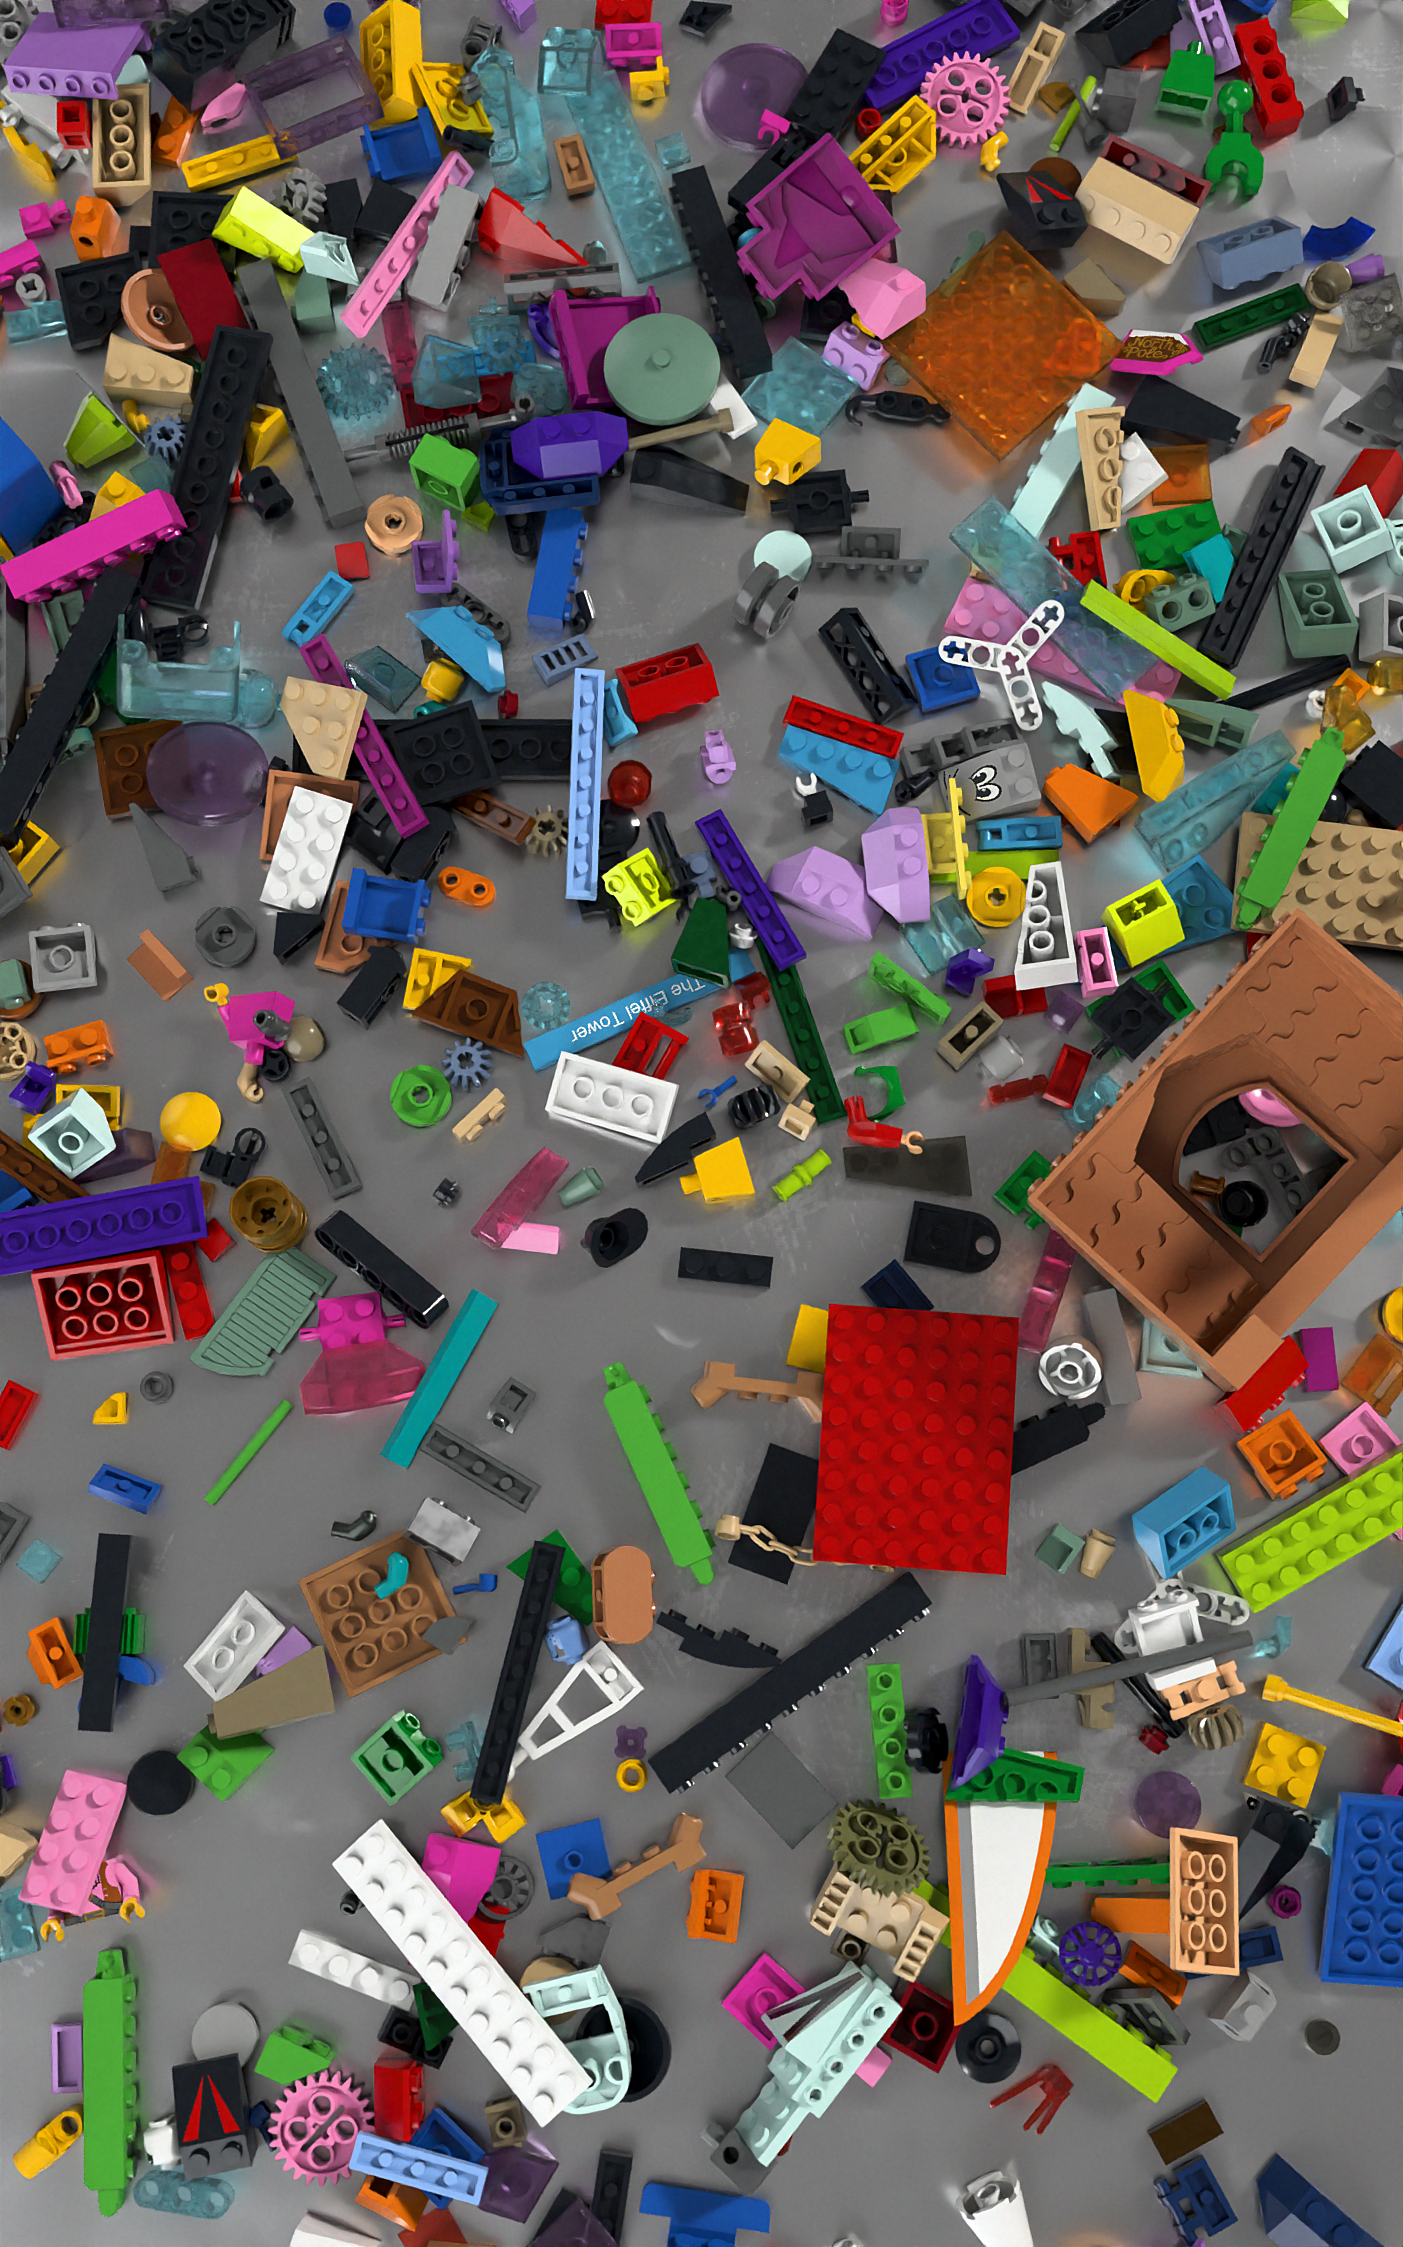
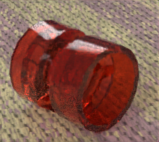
(737, 1039)

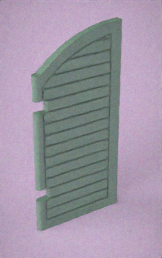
(263, 1314)

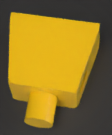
(785, 453)
(720, 1174)

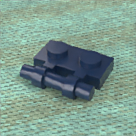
(1205, 2196)

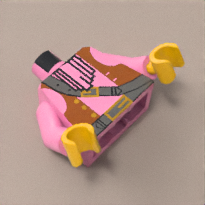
(112, 1893)

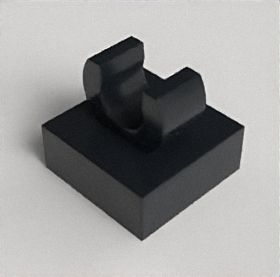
(1344, 97)

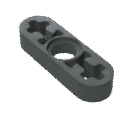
(470, 602)

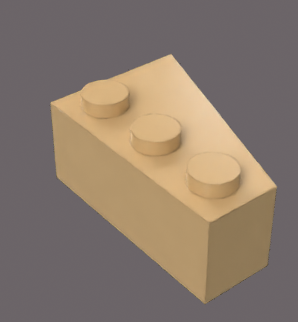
(147, 376)

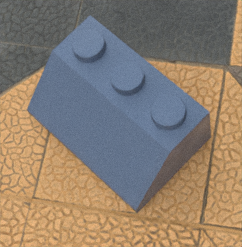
(1252, 252)

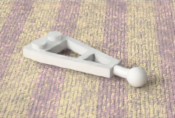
(610, 1676)

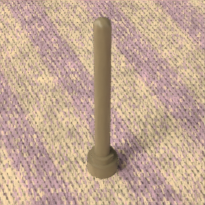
(721, 422)

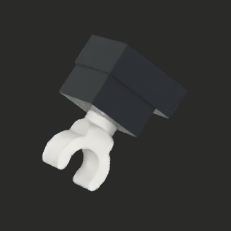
(817, 806)

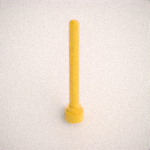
(1276, 1690)

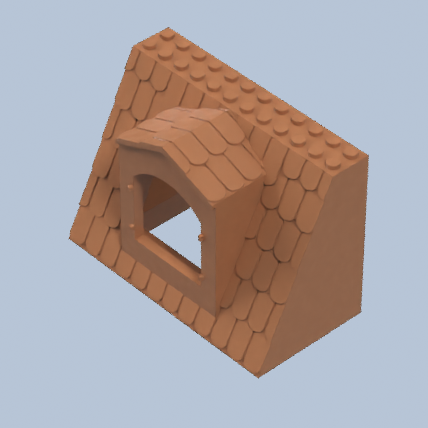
(1330, 1050)

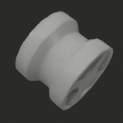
(28, 282)

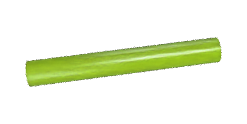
(1072, 114)

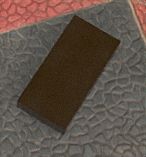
(1185, 2132)

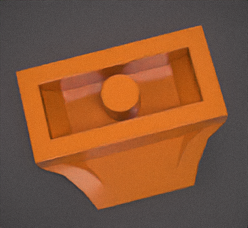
(53, 1654)

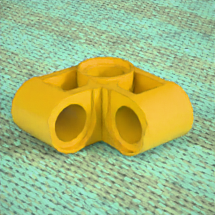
(501, 1820)
(49, 2142)

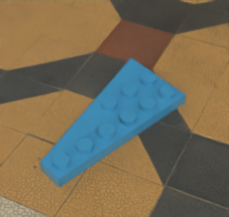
(1201, 904)

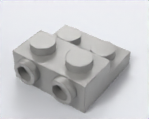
(62, 957)

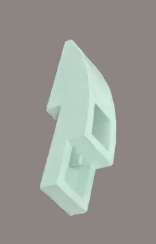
(1087, 727)

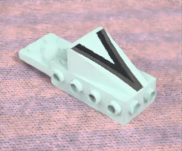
(814, 2035)

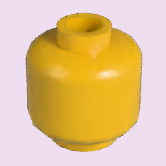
(442, 680)

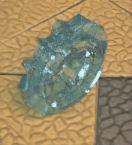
(550, 992)

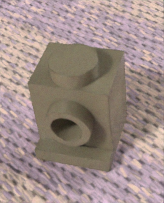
(510, 2110)

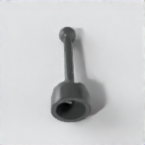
(1095, 130)

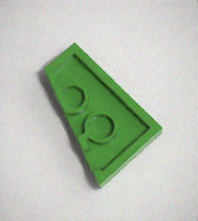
(907, 988)

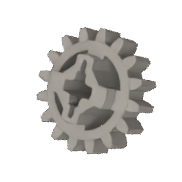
(299, 199)

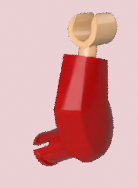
(874, 1133)

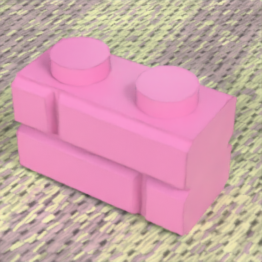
(1095, 963)

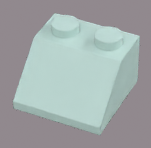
(1352, 529)
(74, 1133)

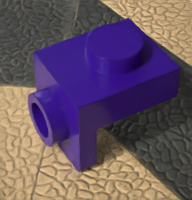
(967, 967)
(34, 1088)

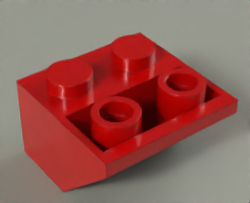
(397, 2098)

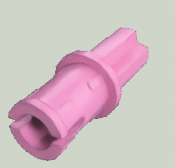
(65, 483)

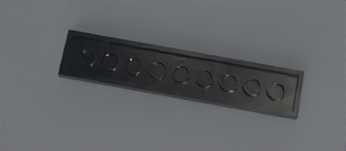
(209, 464)
(517, 746)

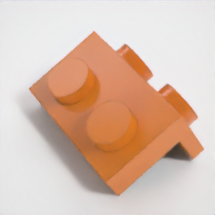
(715, 1905)

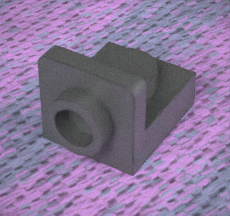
(510, 1405)

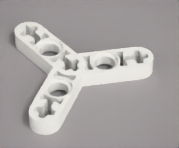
(997, 654)
(1177, 1580)

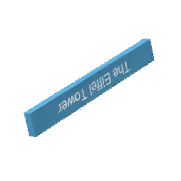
(622, 1014)

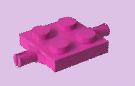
(351, 1321)

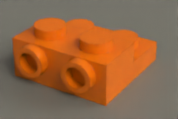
(1283, 1455)

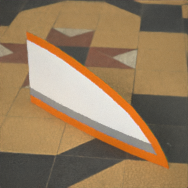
(994, 1888)

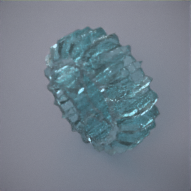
(355, 366)

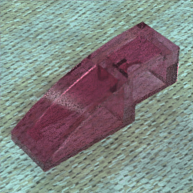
(400, 342)

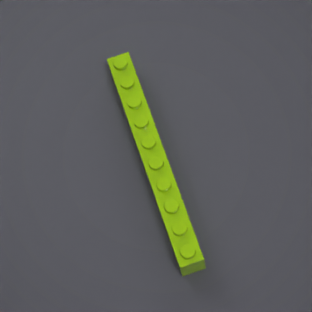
(1074, 2015)

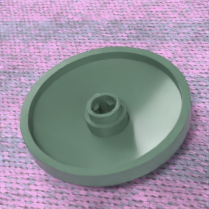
(661, 369)

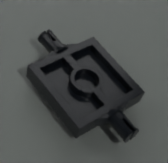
(820, 502)
(605, 903)
(1131, 1019)

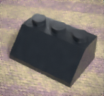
(1128, 29)

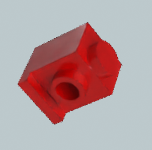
(74, 125)

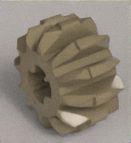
(549, 841)
(1216, 1726)

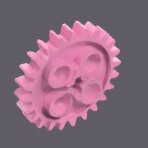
(971, 75)
(302, 2107)

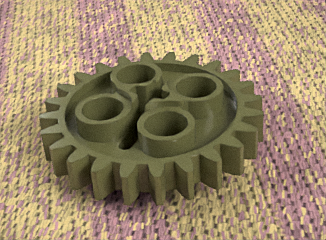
(857, 1845)

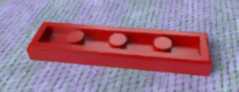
(843, 727)

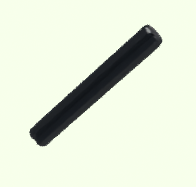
(1139, 1687)

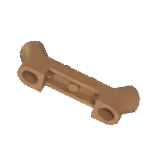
(720, 1379)
(601, 1896)

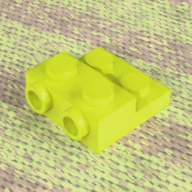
(639, 887)

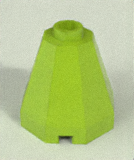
(95, 434)

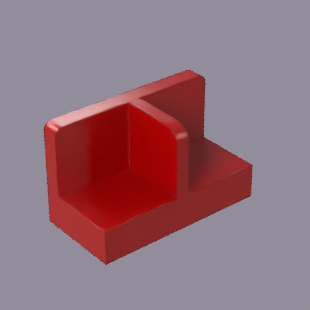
(1007, 1002)

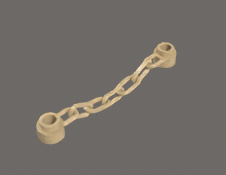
(730, 1529)

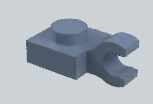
(702, 872)

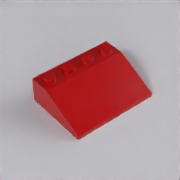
(105, 1304)

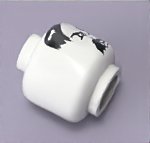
(162, 2142)

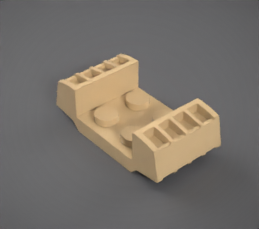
(896, 1925)

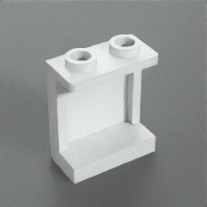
(1165, 1626)

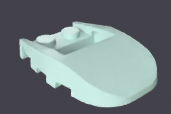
(602, 2056)

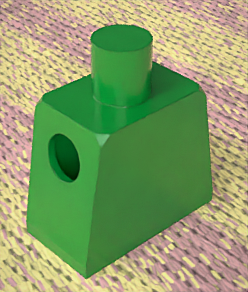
(1188, 80)

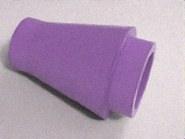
(1366, 269)

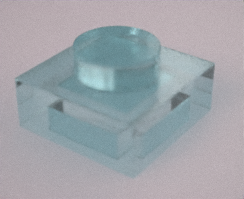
(672, 151)
(39, 1561)

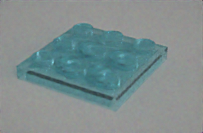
(800, 390)

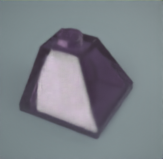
(515, 2181)

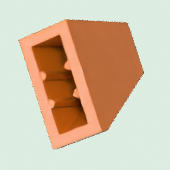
(1087, 800)
(1133, 1912)

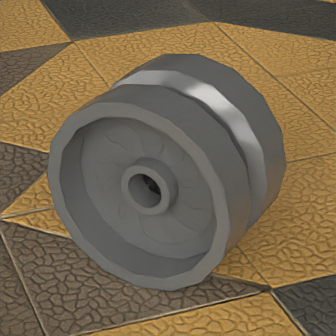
(766, 600)

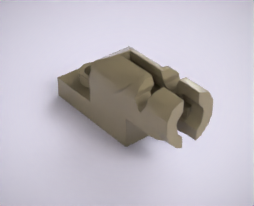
(1095, 1696)

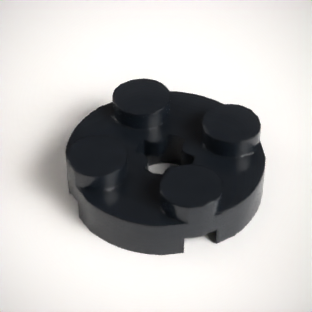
(925, 1741)

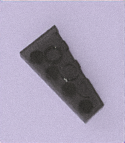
(937, 1169)

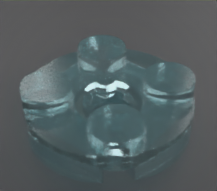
(543, 377)

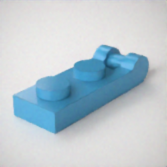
(318, 608)
(1020, 834)

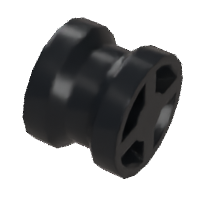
(271, 1061)

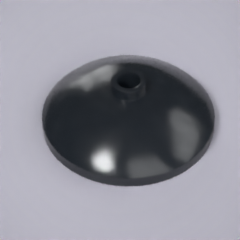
(650, 2038)

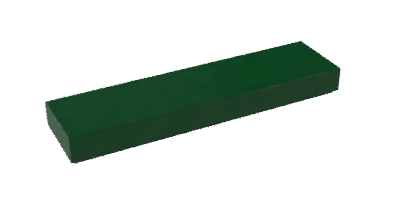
(1251, 317)

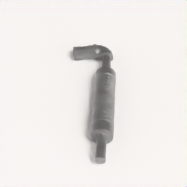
(453, 431)

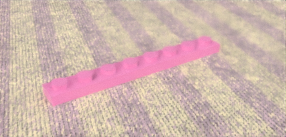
(402, 249)

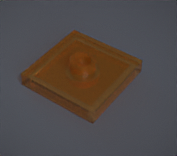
(1187, 473)

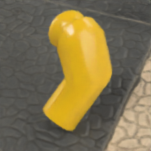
(990, 149)
(136, 422)

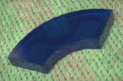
(1337, 241)

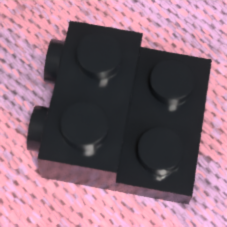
(1217, 1128)

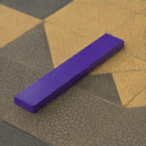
(755, 896)

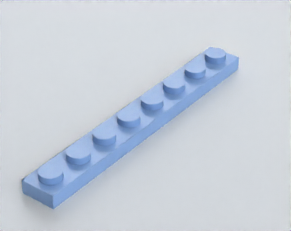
(585, 784)

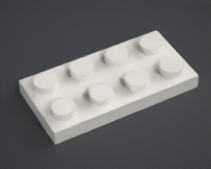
(306, 852)
(612, 1097)

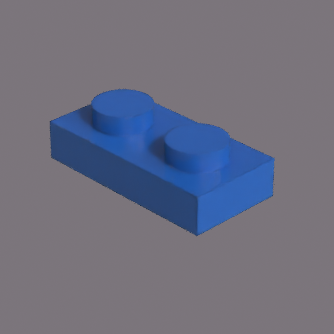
(124, 1489)

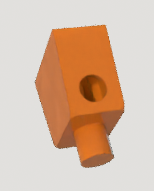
(94, 228)

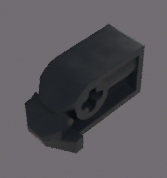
(424, 848)
(373, 986)

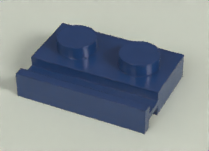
(895, 1289)

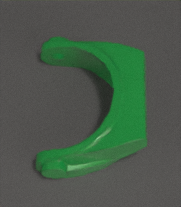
(896, 1097)

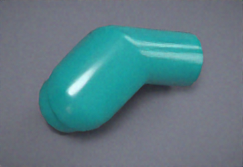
(396, 1575)

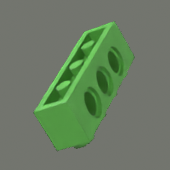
(888, 1730)

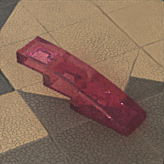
(519, 1198)
(1045, 1293)

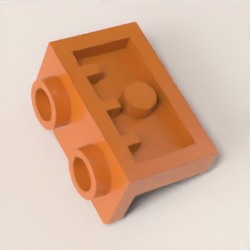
(77, 1047)

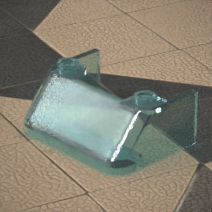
(174, 688)

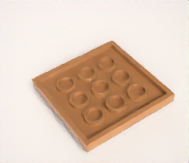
(370, 1635)

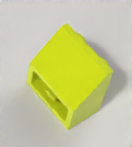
(1144, 923)

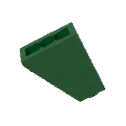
(705, 945)

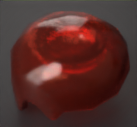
(629, 784)

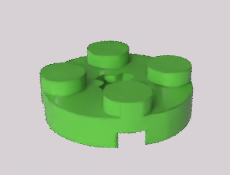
(414, 1079)

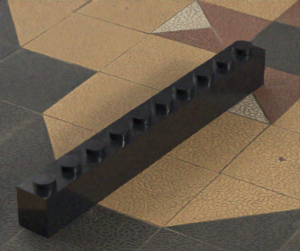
(64, 699)
(789, 1682)

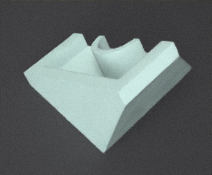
(328, 257)

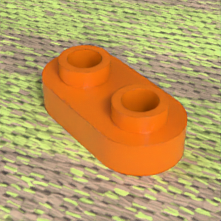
(465, 887)

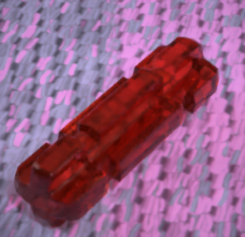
(1018, 1089)

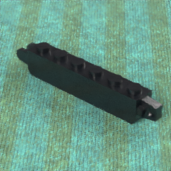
(1052, 1434)

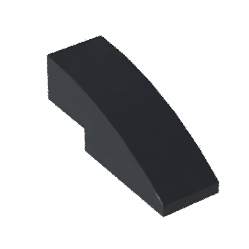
(676, 1150)

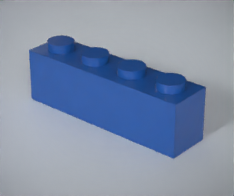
(556, 568)

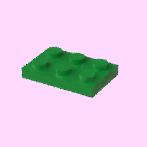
(1164, 535)
(1174, 1001)

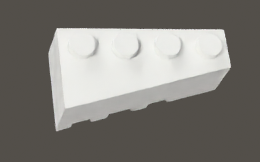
(1046, 938)

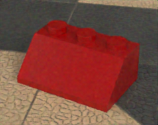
(668, 682)
(1263, 1389)

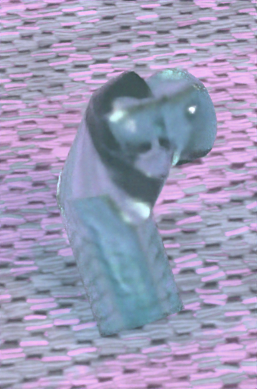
(1280, 1641)

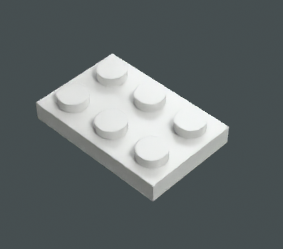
(234, 1647)

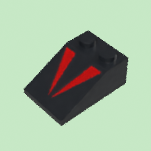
(1042, 210)
(213, 2117)

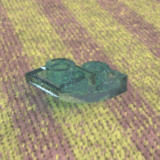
(40, 321)

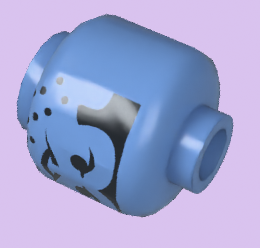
(566, 1639)

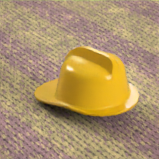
(1140, 583)

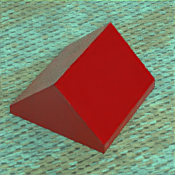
(1381, 473)

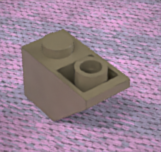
(1094, 289)

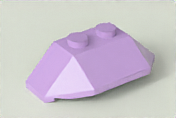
(898, 864)
(827, 888)

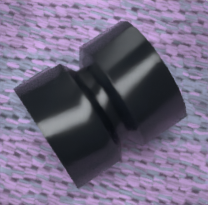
(266, 494)

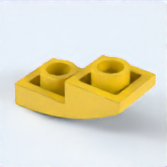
(30, 154)

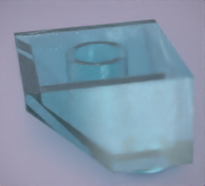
(445, 374)

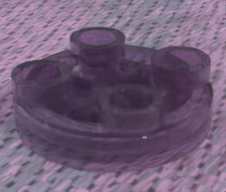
(1166, 1802)

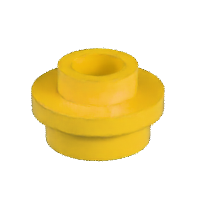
(632, 1786)

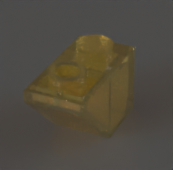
(1345, 715)

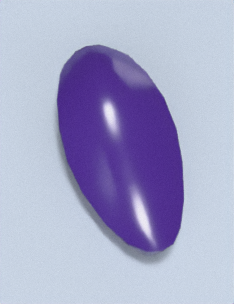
(542, 329)

